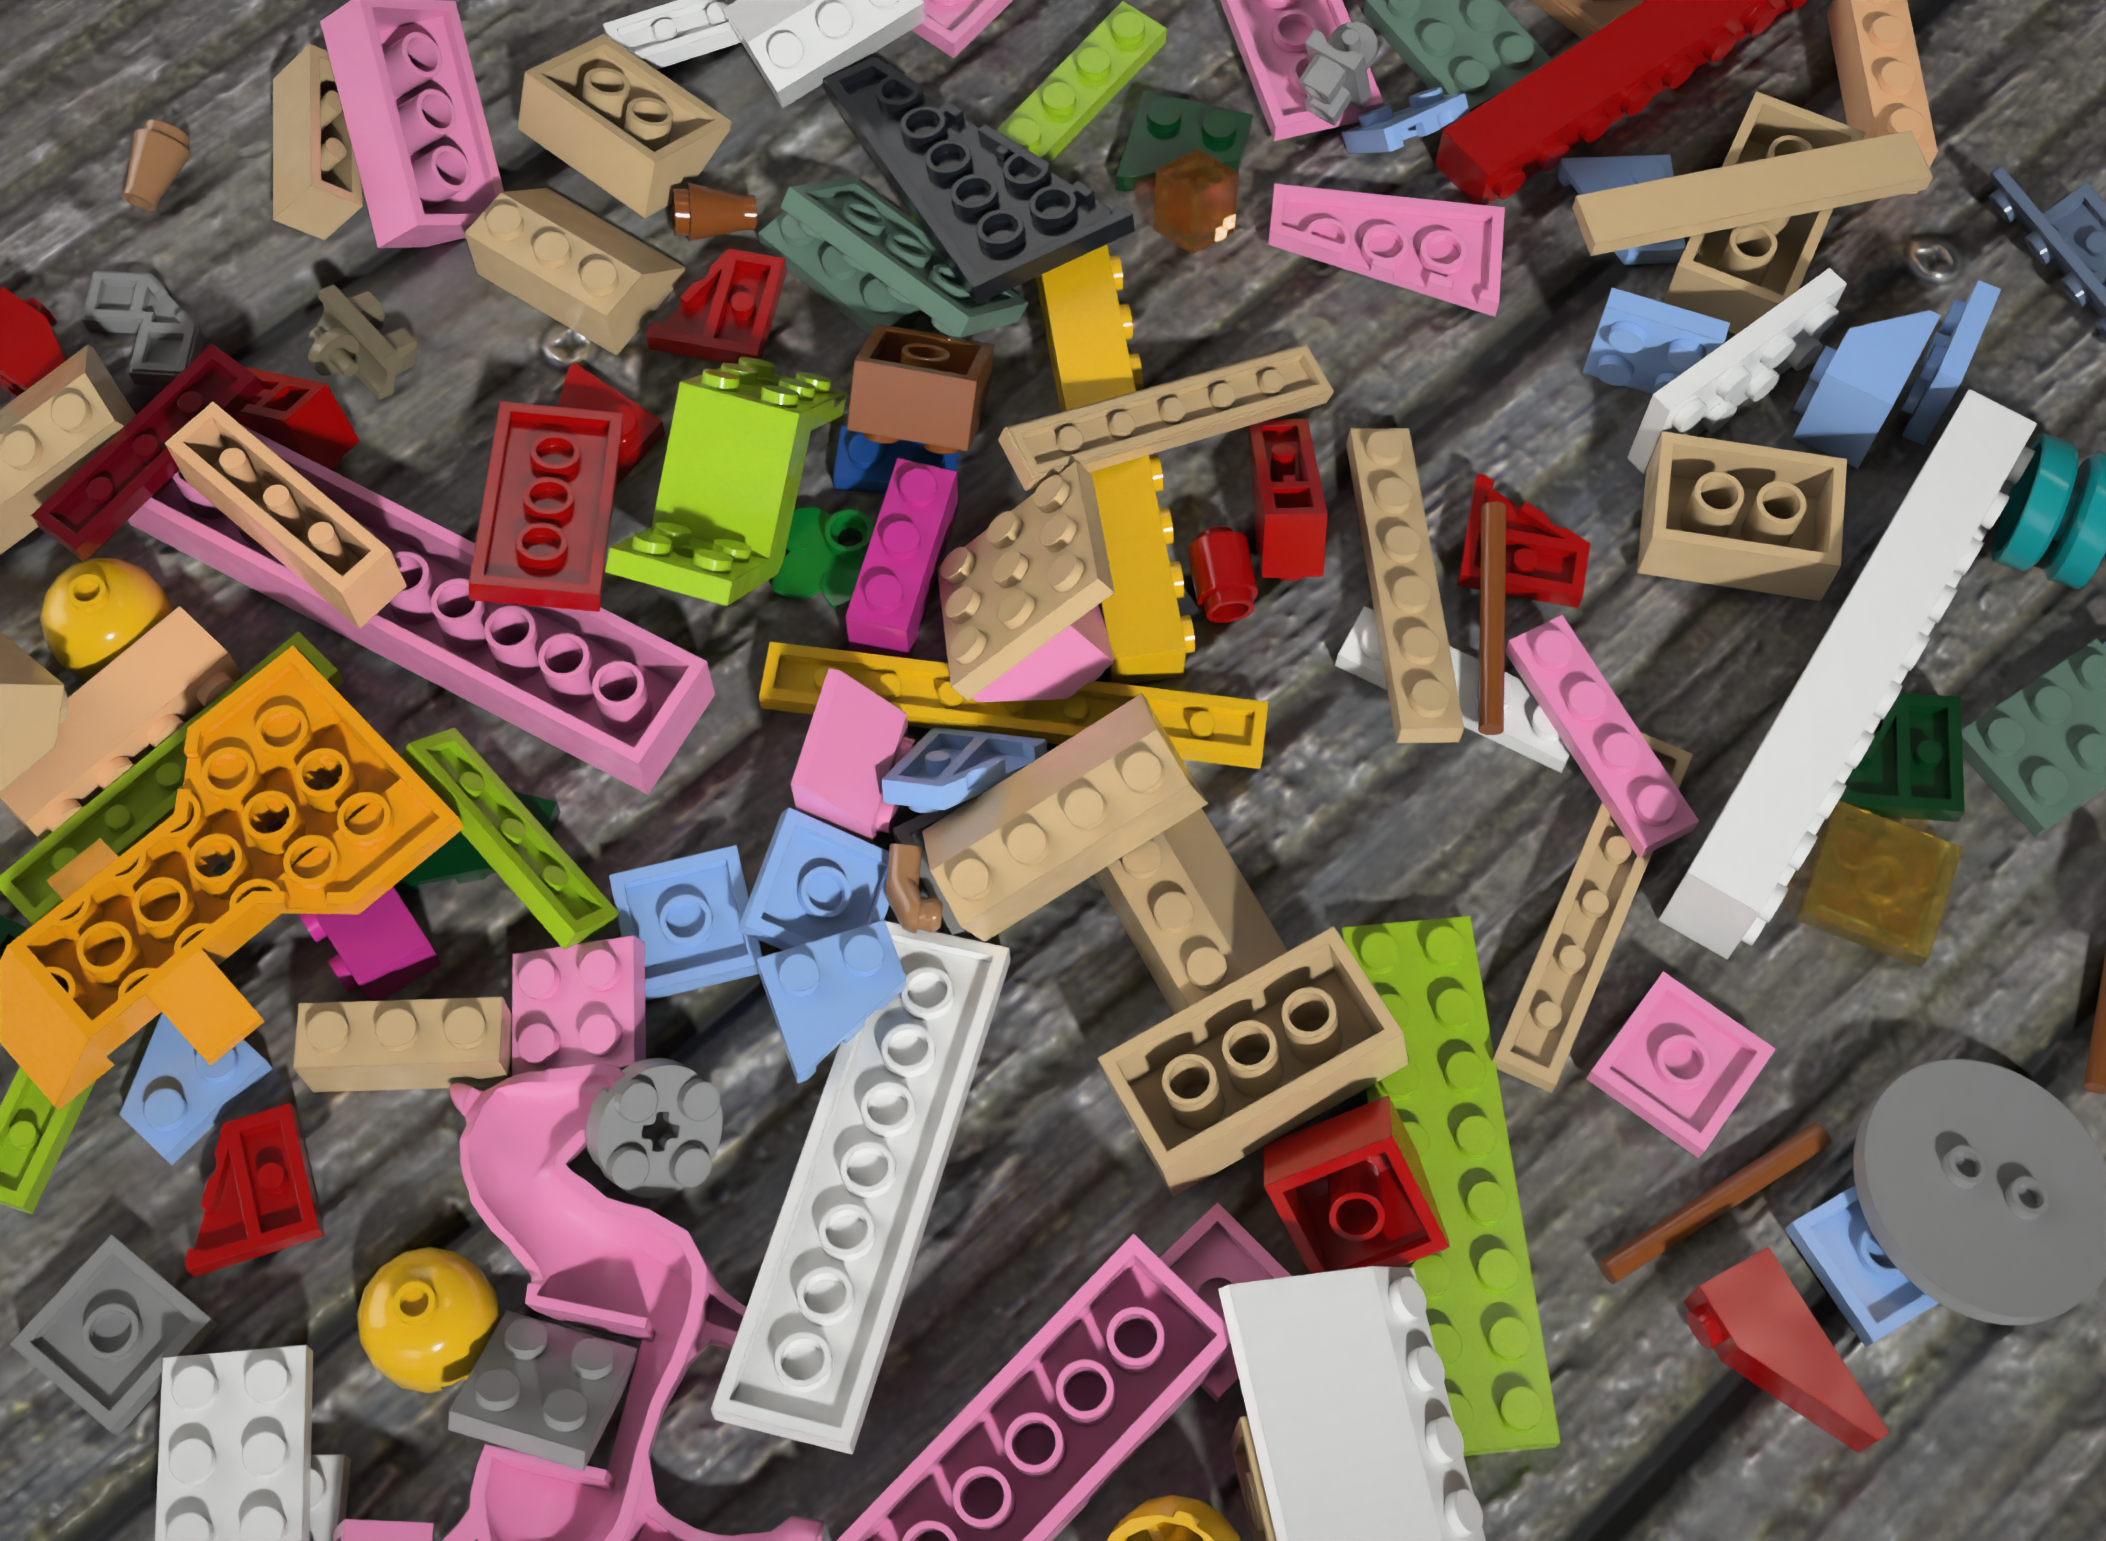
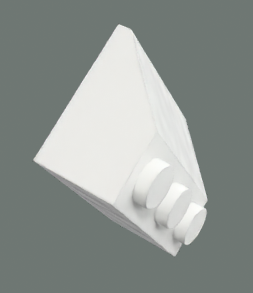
(810, 40)

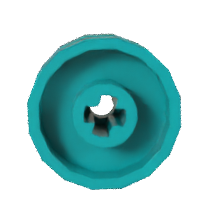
(2055, 514)

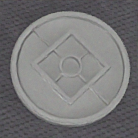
(1983, 1191)

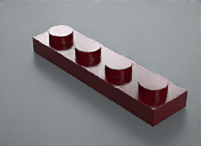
(136, 458)

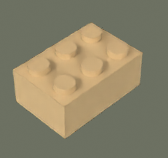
(1742, 516)

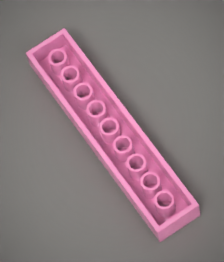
(554, 672)

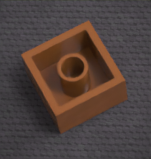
(920, 388)

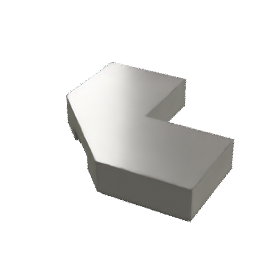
(141, 306)

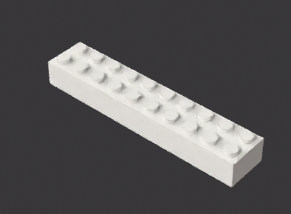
(1851, 679)

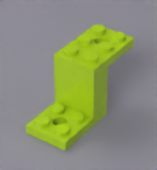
(728, 481)

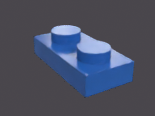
(869, 465)

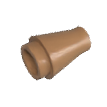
(155, 161)

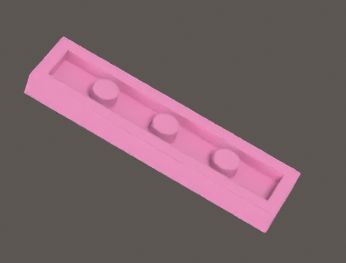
(1601, 736)

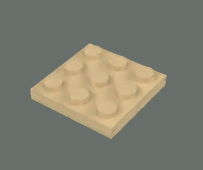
(1023, 580)

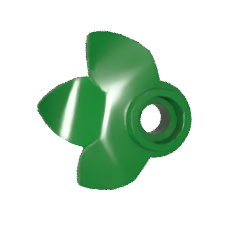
(817, 557)

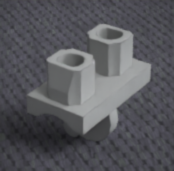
(1338, 70)

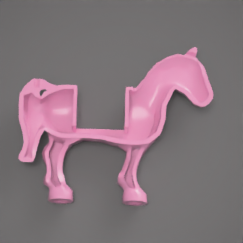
(602, 1271)

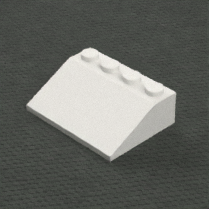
(1350, 1408)

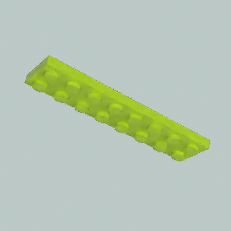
(1453, 1110)

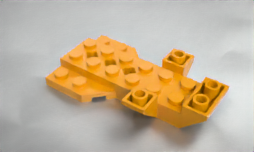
(157, 921)

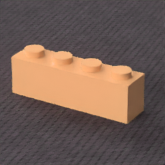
(1880, 70)
(286, 514)
(122, 719)

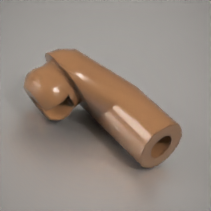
(903, 891)

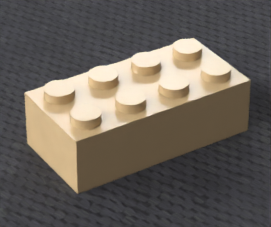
(1757, 266)
(1254, 1060)

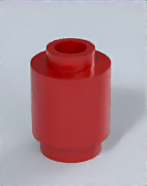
(1222, 574)

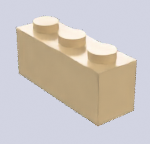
(312, 151)
(403, 1044)

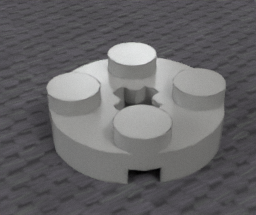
(680, 1155)

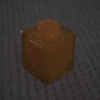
(1195, 201)

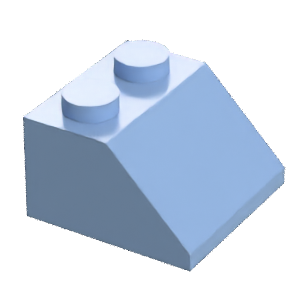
(1859, 384)

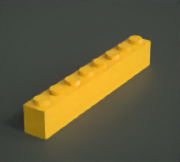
(1092, 364)

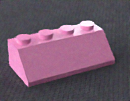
(413, 118)

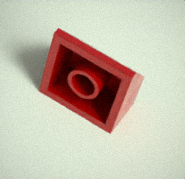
(1354, 1192)

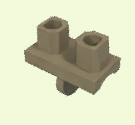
(351, 344)

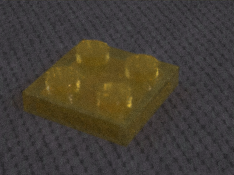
(1879, 884)

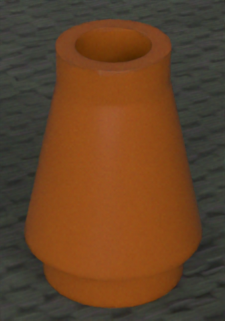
(711, 212)

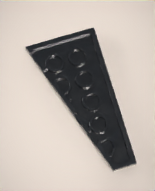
(970, 188)

